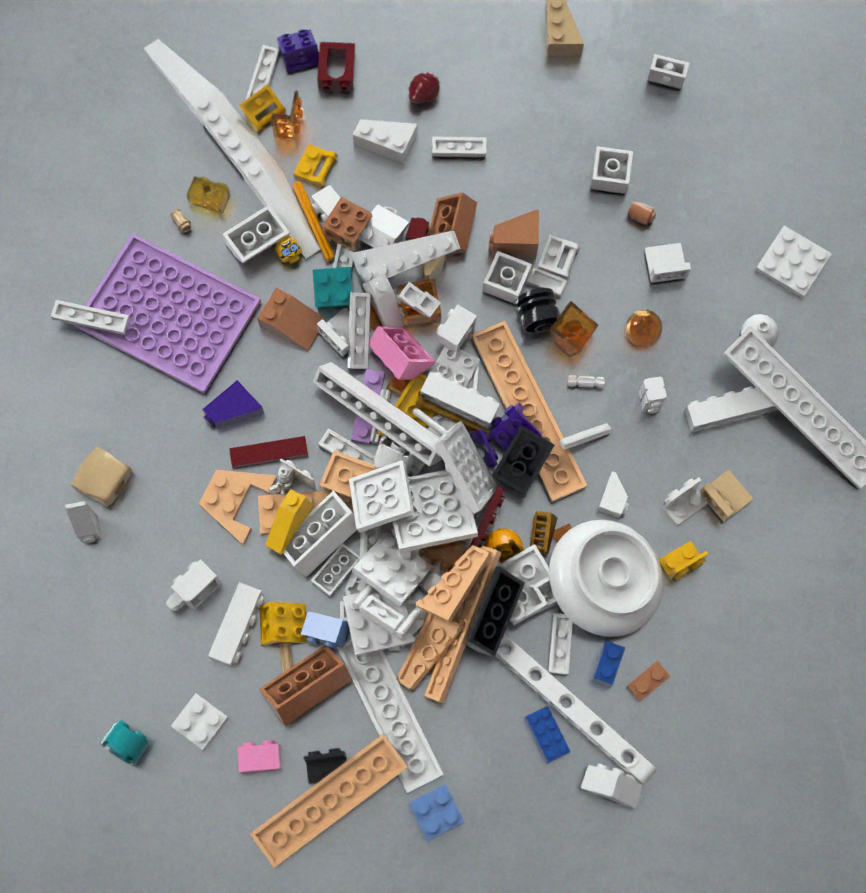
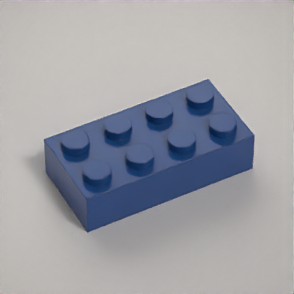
(547, 734)

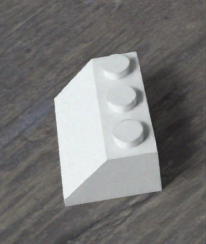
(255, 234)

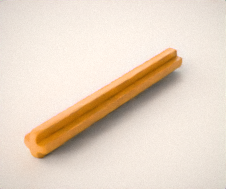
(313, 221)

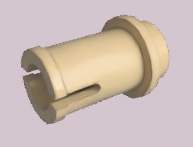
(183, 224)

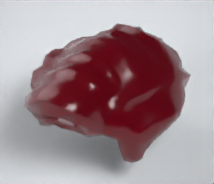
(424, 88)

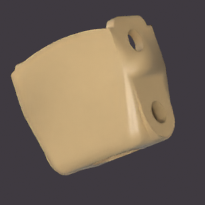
(101, 477)

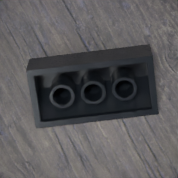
(495, 612)

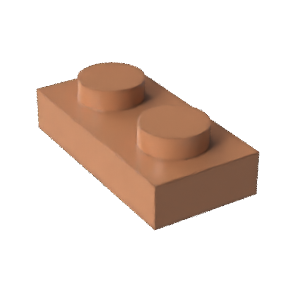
(648, 681)

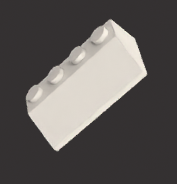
(320, 534)

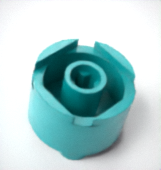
(125, 743)

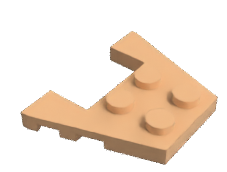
(226, 494)

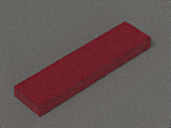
(268, 452)

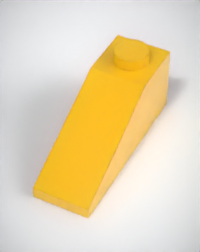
(288, 520)

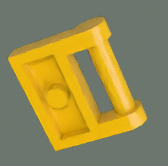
(257, 103)
(310, 162)

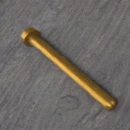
(449, 415)

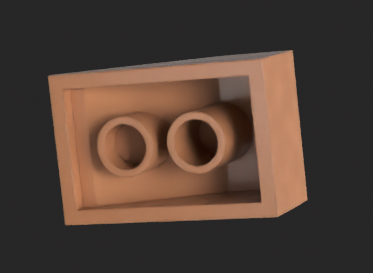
(290, 319)

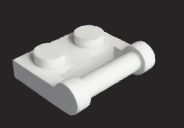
(552, 255)

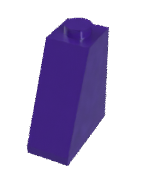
(232, 406)

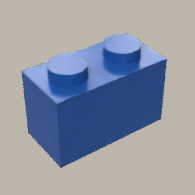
(608, 664)

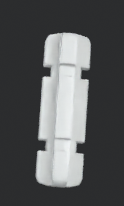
(586, 381)

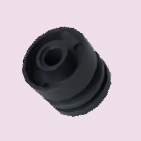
(537, 310)

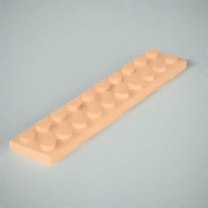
(516, 384)

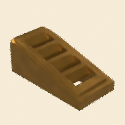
(550, 526)

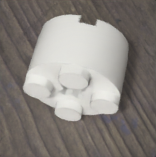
(391, 452)

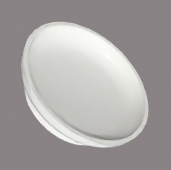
(606, 578)

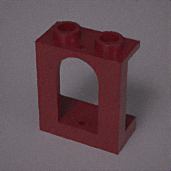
(336, 50)

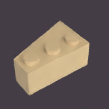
(561, 30)

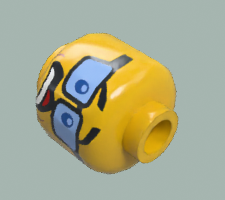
(288, 249)

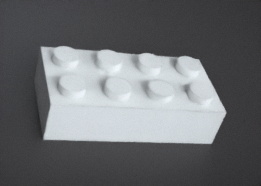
(335, 570)

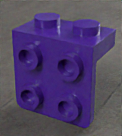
(506, 427)

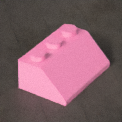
(400, 352)

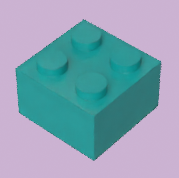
(332, 287)

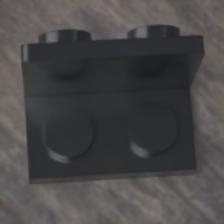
(321, 765)

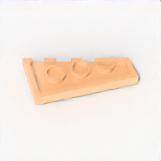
(455, 585)
(428, 647)

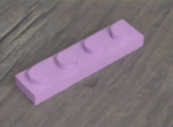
(362, 429)

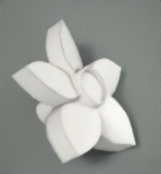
(280, 488)

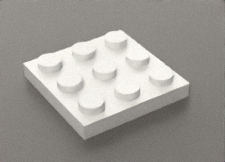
(793, 261)
(381, 496)
(392, 572)
(367, 634)

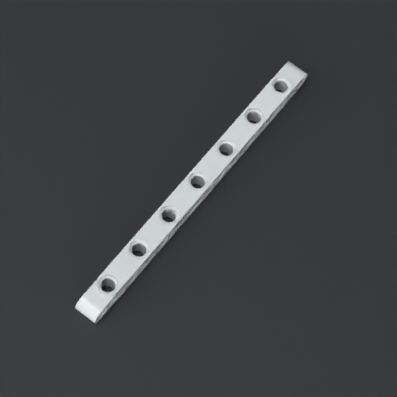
(578, 714)

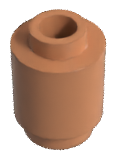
(641, 213)

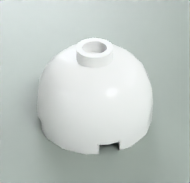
(764, 326)

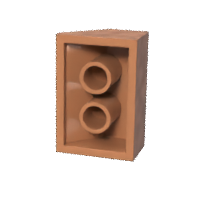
(454, 214)

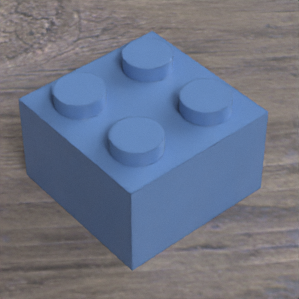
(436, 812)

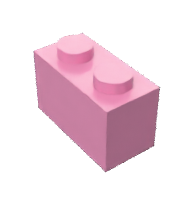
(259, 757)

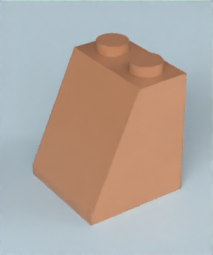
(517, 236)

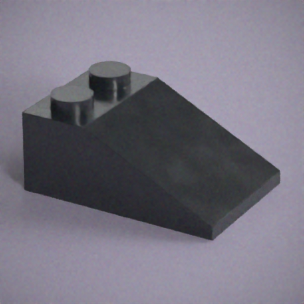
(523, 460)

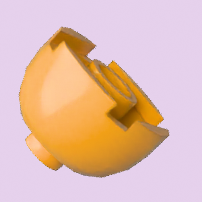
(506, 542)

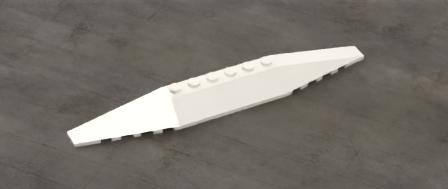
(238, 143)

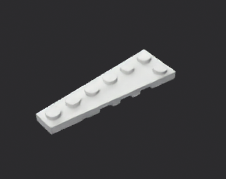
(403, 256)

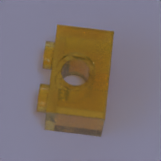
(216, 201)

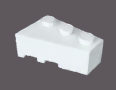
(386, 138)

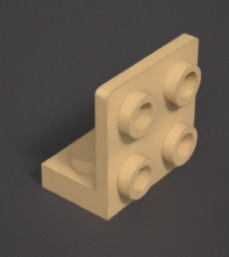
(726, 495)

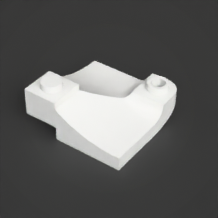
(534, 571)

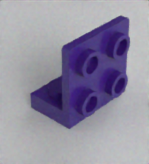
(298, 49)

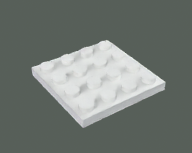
(466, 466)
(438, 514)

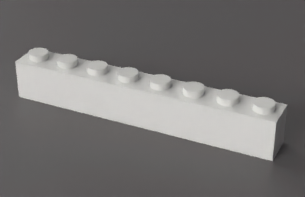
(378, 412)

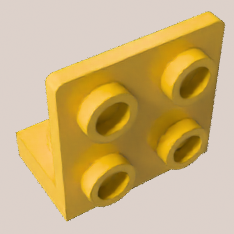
(682, 559)
(282, 622)

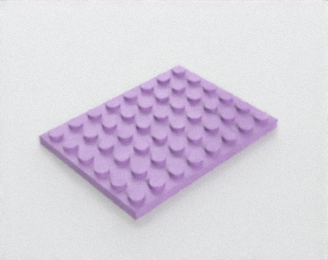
(178, 312)

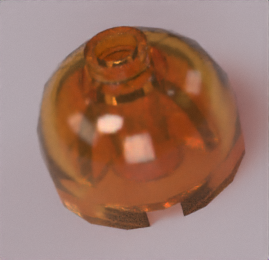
(643, 328)

